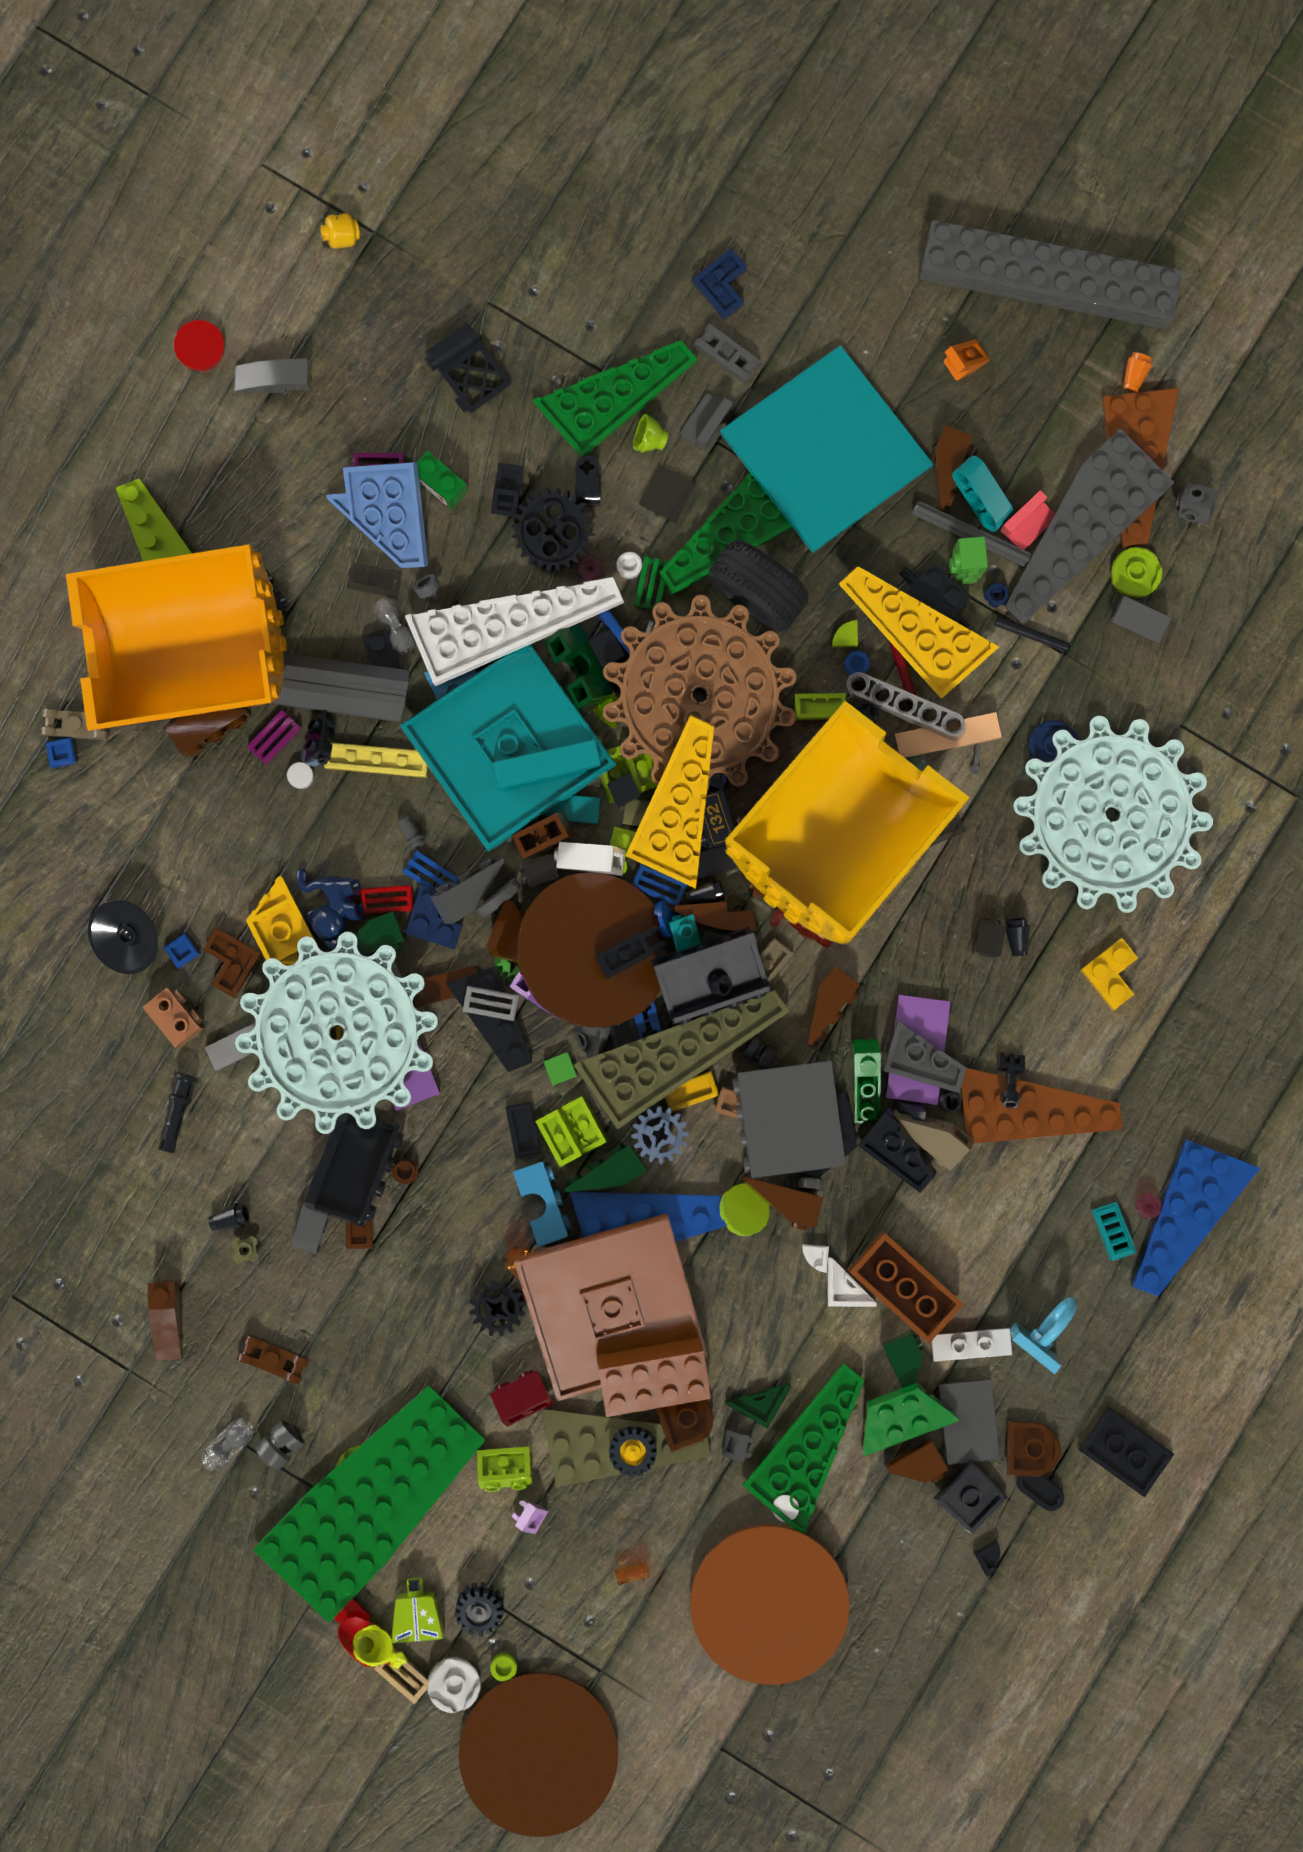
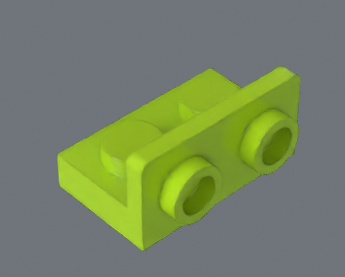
(504, 1468)

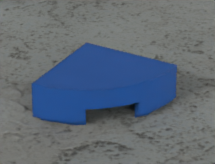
(664, 916)

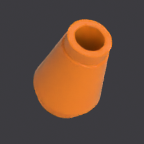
(1136, 371)

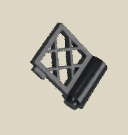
(454, 351)

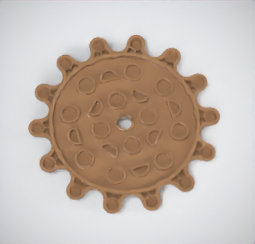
(707, 655)

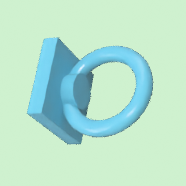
(1041, 1340)

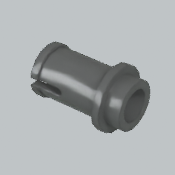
(411, 833)

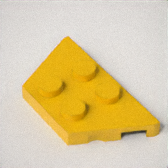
(279, 924)

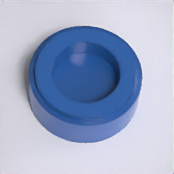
(856, 662)

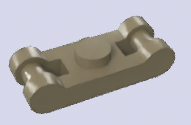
(73, 726)

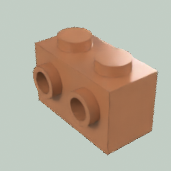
(174, 1017)

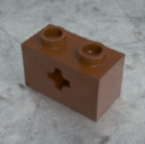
(543, 835)

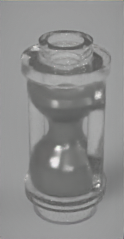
(400, 636)
(237, 1435)

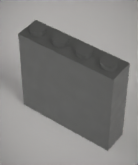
(789, 1119)

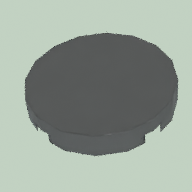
(497, 897)

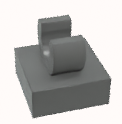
(736, 1445)

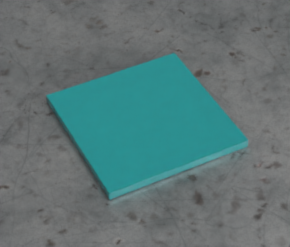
(826, 449)
(498, 716)

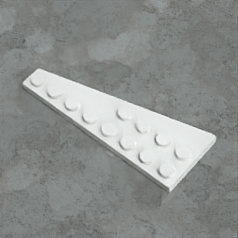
(478, 633)

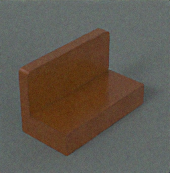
(504, 937)

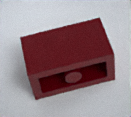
(521, 1398)

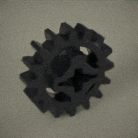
(507, 1315)

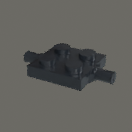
(938, 592)

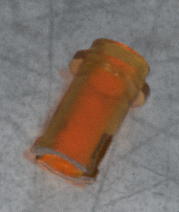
(632, 1573)

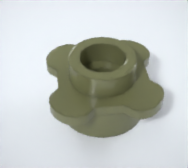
(250, 1244)

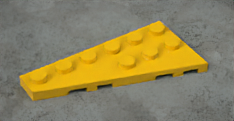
(930, 641)
(674, 820)

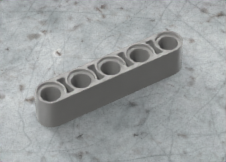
(913, 716)

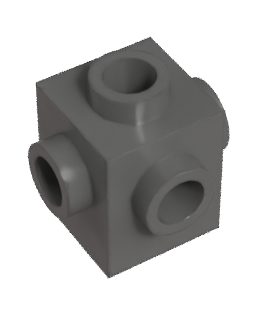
(1197, 503)

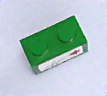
(441, 481)

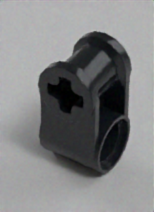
(588, 486)

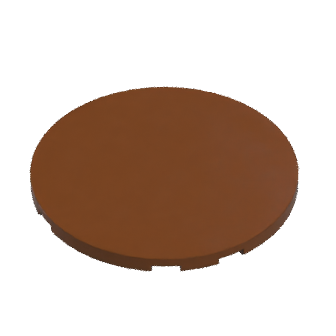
(769, 1604)

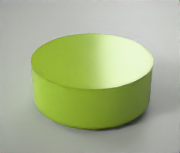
(503, 1666)

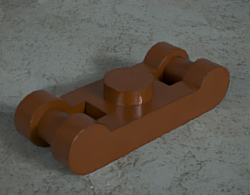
(272, 1359)

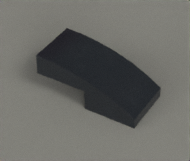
(507, 489)

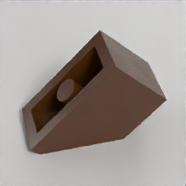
(919, 1463)

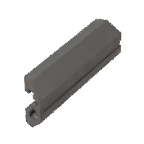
(343, 687)

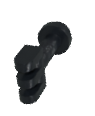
(1010, 1097)

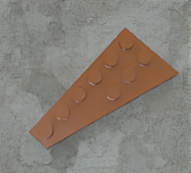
(1148, 422)
(1040, 1113)

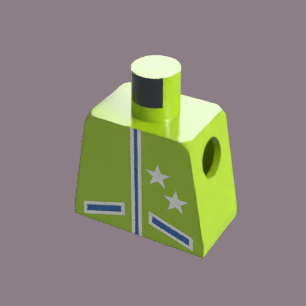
(417, 1615)

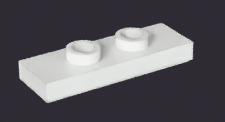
(971, 1344)

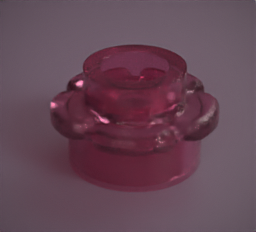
(590, 562)
(1153, 1211)

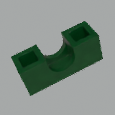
(572, 647)

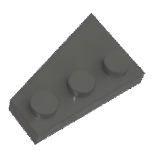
(921, 1061)

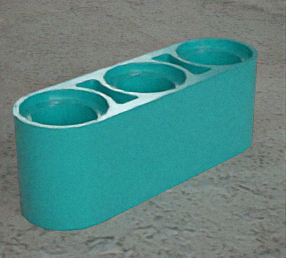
(983, 493)

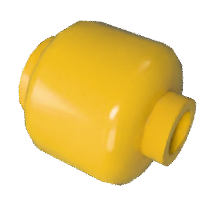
(340, 230)

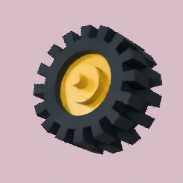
(632, 1451)

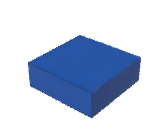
(61, 752)
(182, 950)

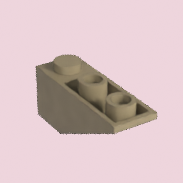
(938, 1137)

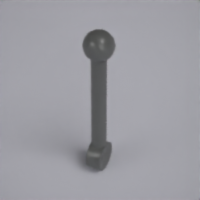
(975, 768)

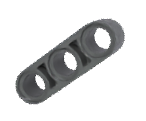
(310, 1230)

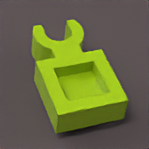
(622, 839)

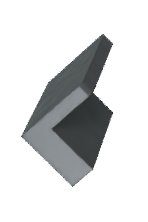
(706, 421)

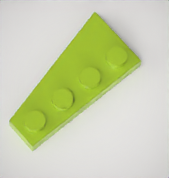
(149, 525)

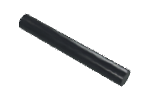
(1031, 634)

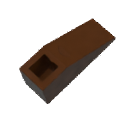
(947, 457)
(196, 731)
(830, 997)

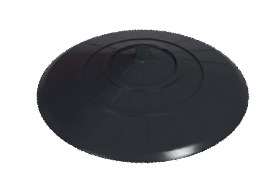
(123, 937)

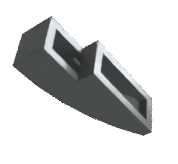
(273, 376)

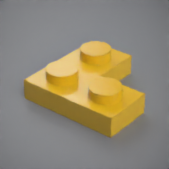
(1105, 970)

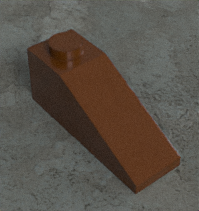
(791, 1204)
(165, 1318)

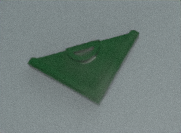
(761, 1405)

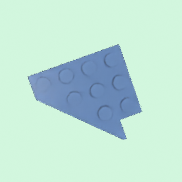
(387, 509)

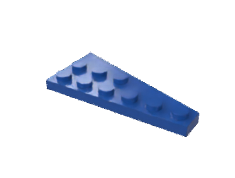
(1194, 1201)
(686, 1213)

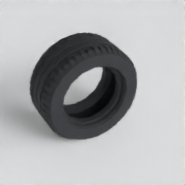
(760, 584)

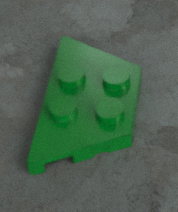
(903, 1417)

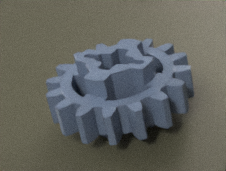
(671, 1139)

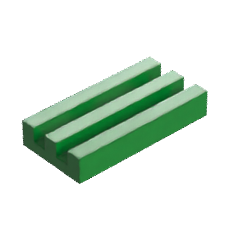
(655, 562)

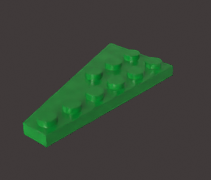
(606, 401)

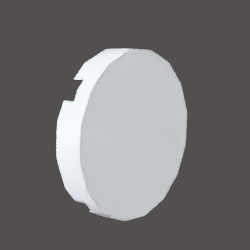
(453, 1684)

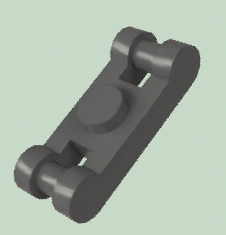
(727, 353)

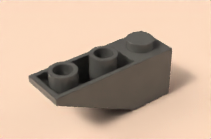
(463, 896)

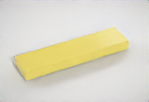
(377, 760)

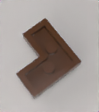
(237, 958)

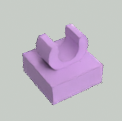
(531, 1517)

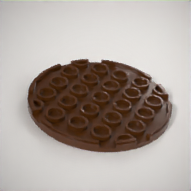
(567, 930)
(538, 1754)

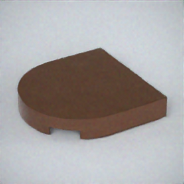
(686, 1424)
(1031, 1449)

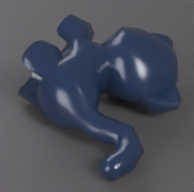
(330, 920)

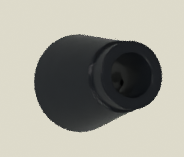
(706, 893)
(1018, 935)
(232, 1217)

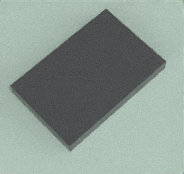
(976, 1432)

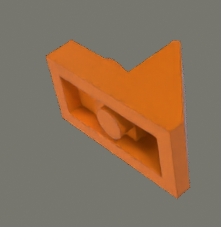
(965, 358)

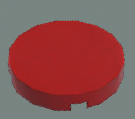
(199, 345)

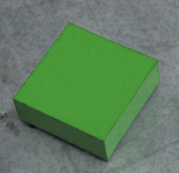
(560, 1068)

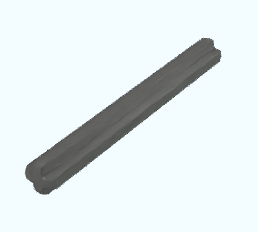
(966, 530)

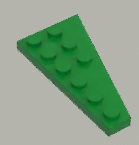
(743, 516)
(807, 1449)

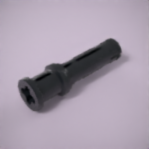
(179, 1100)

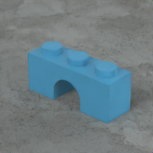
(537, 1180)

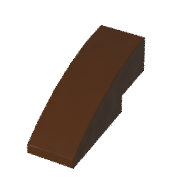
(716, 916)

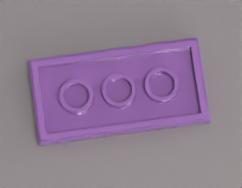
(929, 1021)

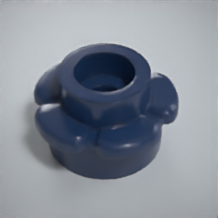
(998, 588)

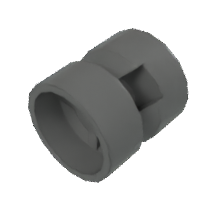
(278, 1446)

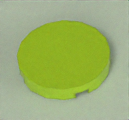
(1136, 572)
(743, 1210)

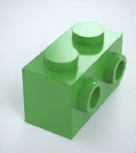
(969, 560)

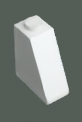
(590, 858)

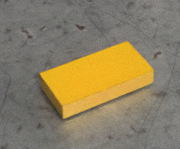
(692, 1092)

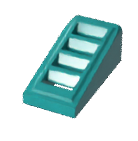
(1126, 1238)

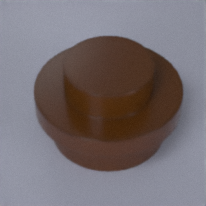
(405, 1171)

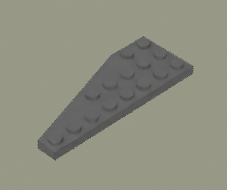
(1099, 506)

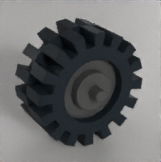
(479, 1609)

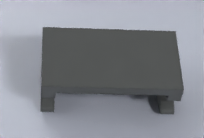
(1140, 619)

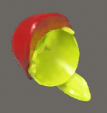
(368, 1643)

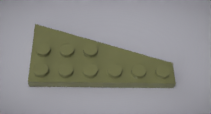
(582, 1443)

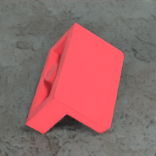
(1028, 522)

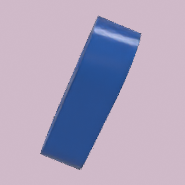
(653, 1019)

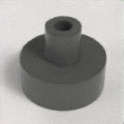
(427, 587)

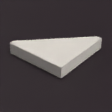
(844, 1289)

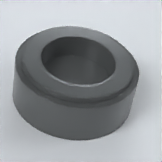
(810, 1184)

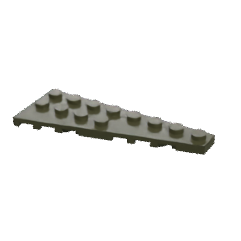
(651, 1068)

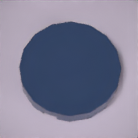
(1039, 744)

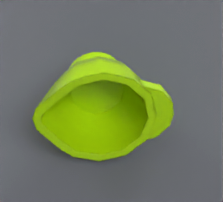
(649, 435)

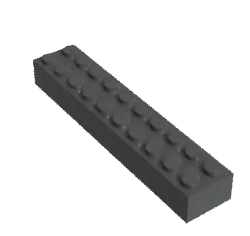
(1050, 274)

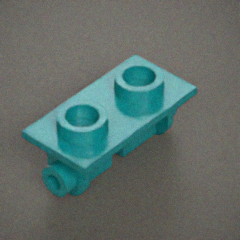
(684, 931)

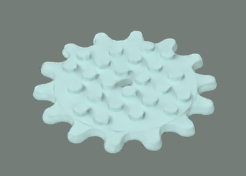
(1151, 805)
(296, 1026)

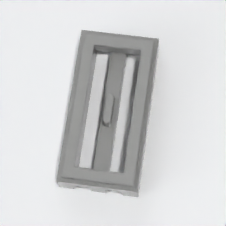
(468, 999)

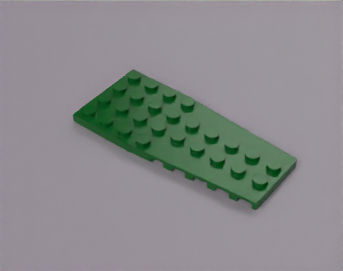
(369, 1503)

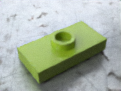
(817, 705)

